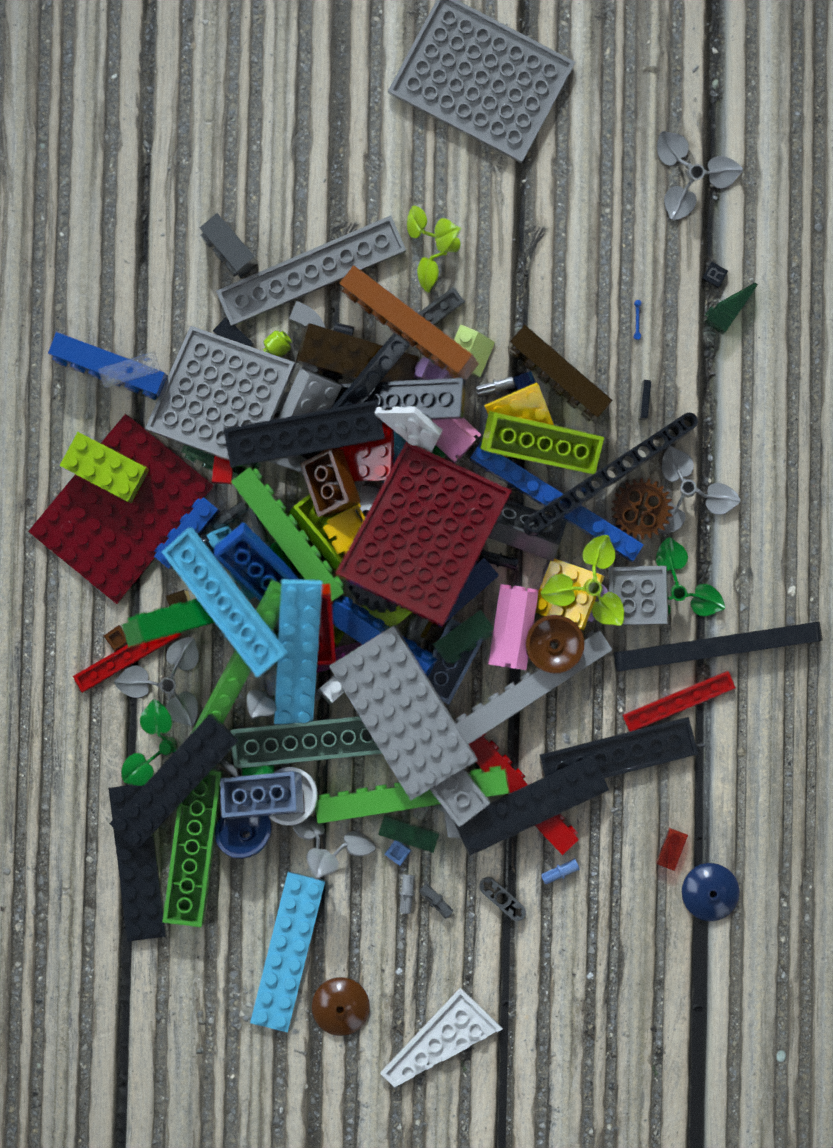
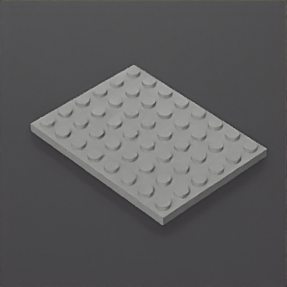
(481, 77)

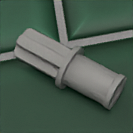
(495, 386)
(407, 894)

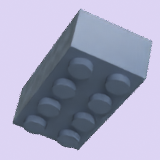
(448, 676)
(261, 795)

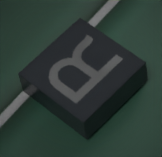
(715, 274)

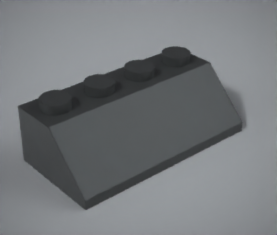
(510, 531)

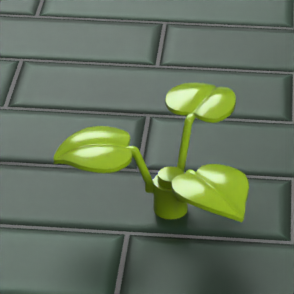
(445, 238)
(560, 587)

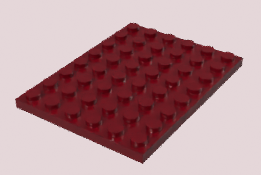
(423, 533)
(117, 539)

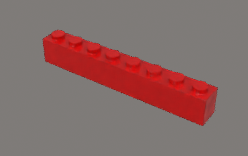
(553, 828)

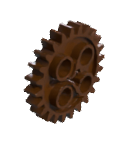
(659, 512)

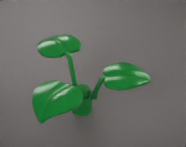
(706, 597)
(153, 720)

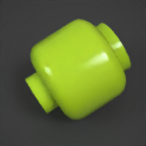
(277, 343)

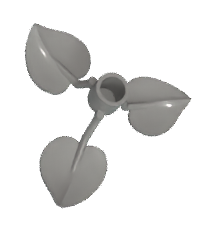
(677, 200)
(720, 497)
(262, 704)
(182, 707)
(321, 861)

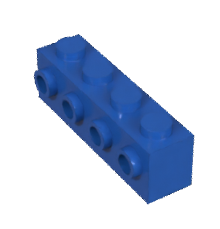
(198, 519)

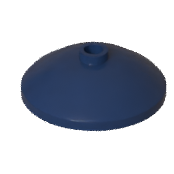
(231, 835)
(701, 882)

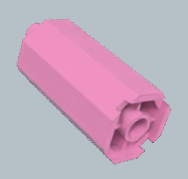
(456, 437)
(511, 625)

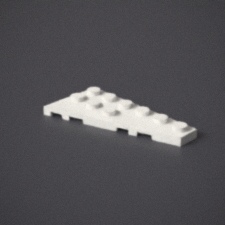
(448, 1032)

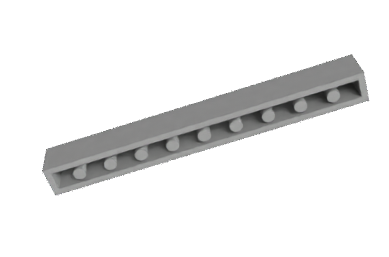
(526, 691)

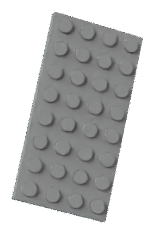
(403, 712)

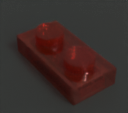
(671, 849)

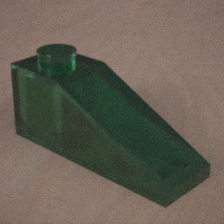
(725, 312)

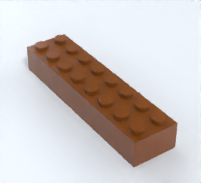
(405, 321)

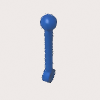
(637, 335)

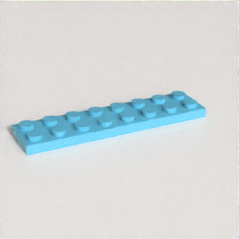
(224, 602)
(299, 636)
(287, 951)

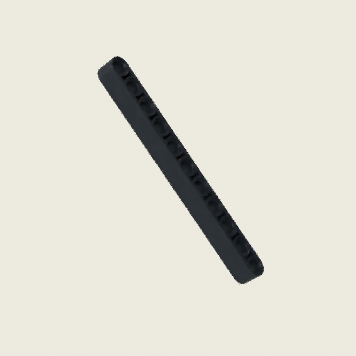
(606, 481)
(717, 646)

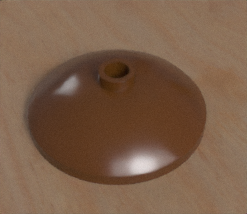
(558, 630)
(344, 993)

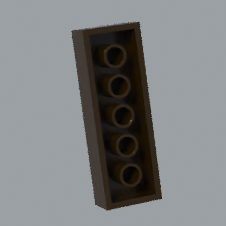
(347, 355)
(559, 374)

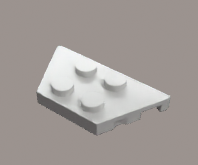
(412, 426)

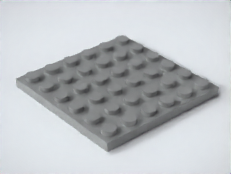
(217, 388)

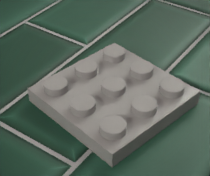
(642, 593)

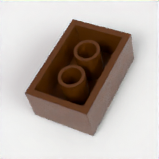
(330, 483)

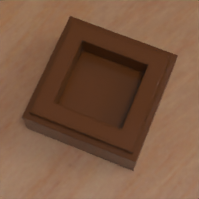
(116, 638)

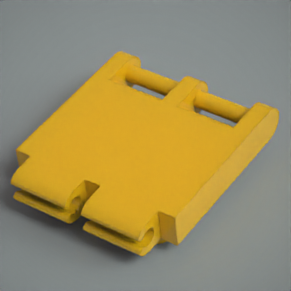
(344, 528)

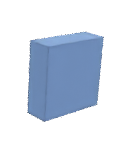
(398, 852)

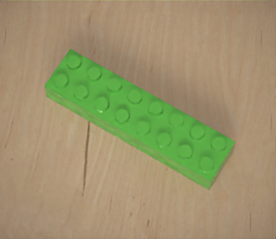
(284, 530)
(193, 853)

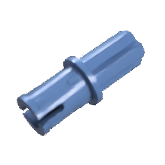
(560, 871)

